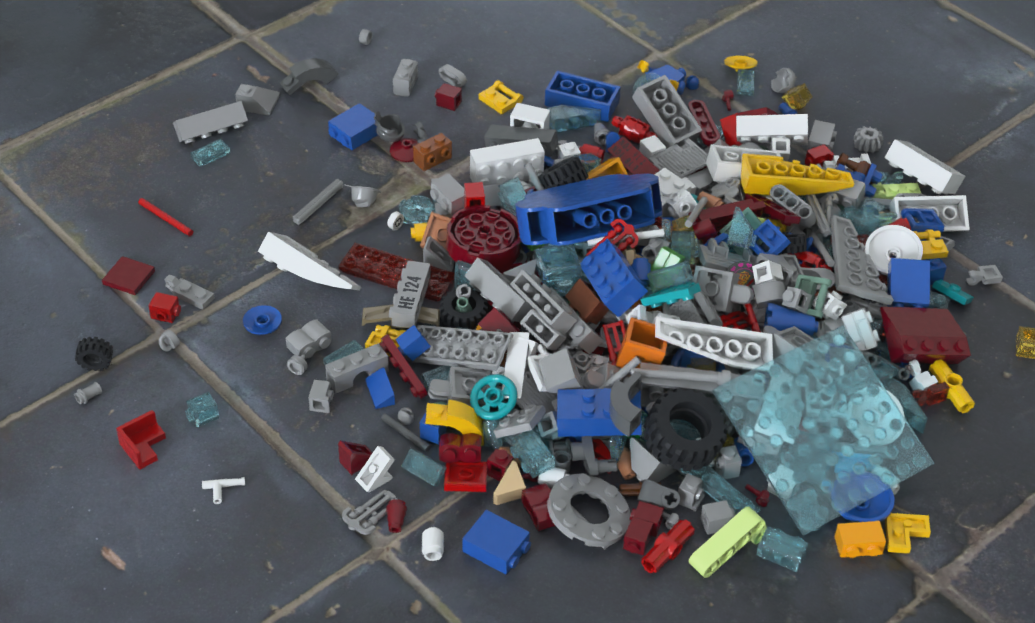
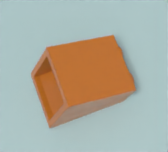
(641, 342)

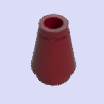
(396, 514)

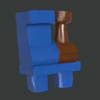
(861, 172)

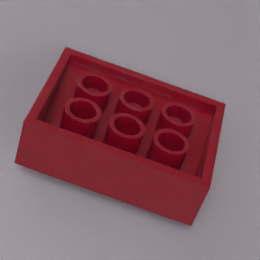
(923, 335)

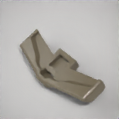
(381, 313)

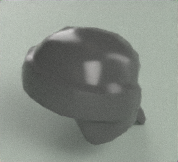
(389, 127)

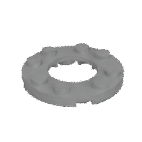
(569, 524)

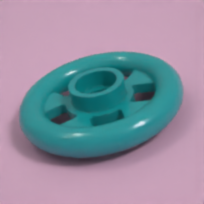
(503, 408)

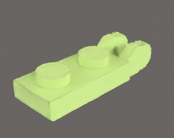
(889, 191)

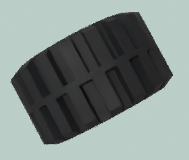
(563, 173)
(453, 319)

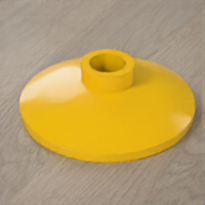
(740, 62)

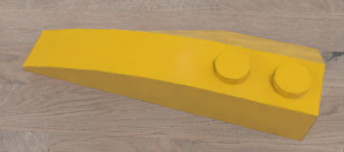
(763, 172)

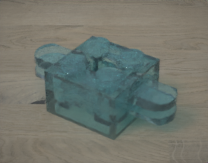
(867, 218)
(558, 267)

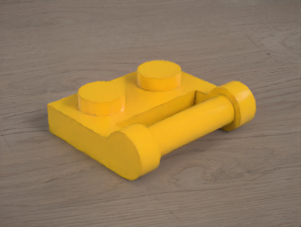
(498, 101)

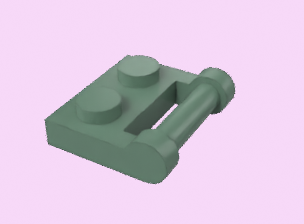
(809, 285)

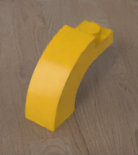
(455, 415)

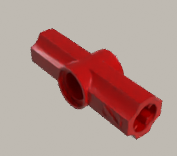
(668, 546)

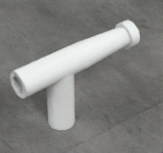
(217, 486)

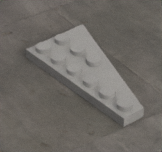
(853, 267)

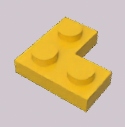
(902, 526)

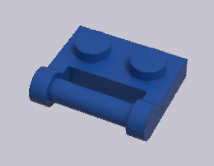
(927, 219)
(771, 237)

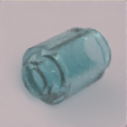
(489, 436)

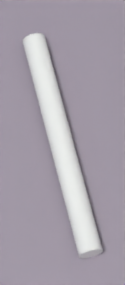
(641, 235)

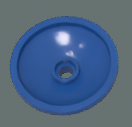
(875, 509)

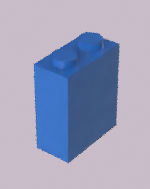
(353, 127)
(909, 282)
(496, 542)

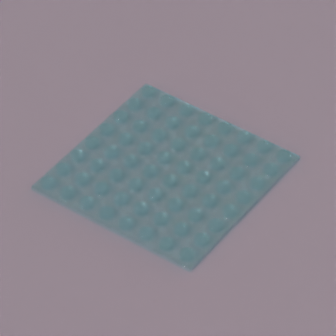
(822, 429)

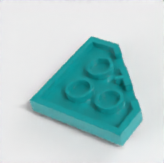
(672, 294)

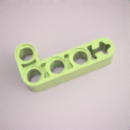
(727, 541)

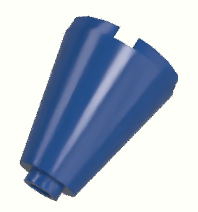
(784, 318)

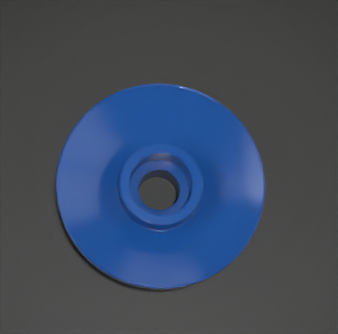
(262, 320)

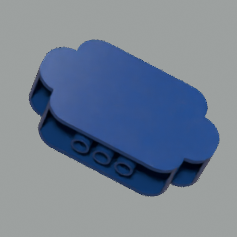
(587, 208)

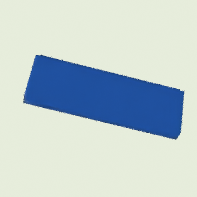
(380, 389)

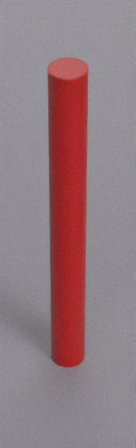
(166, 217)

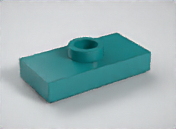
(953, 291)

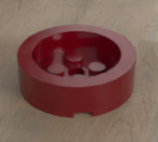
(467, 241)

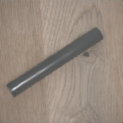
(406, 432)

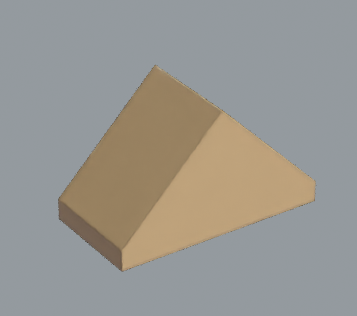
(510, 486)

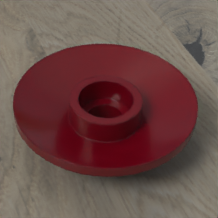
(403, 149)

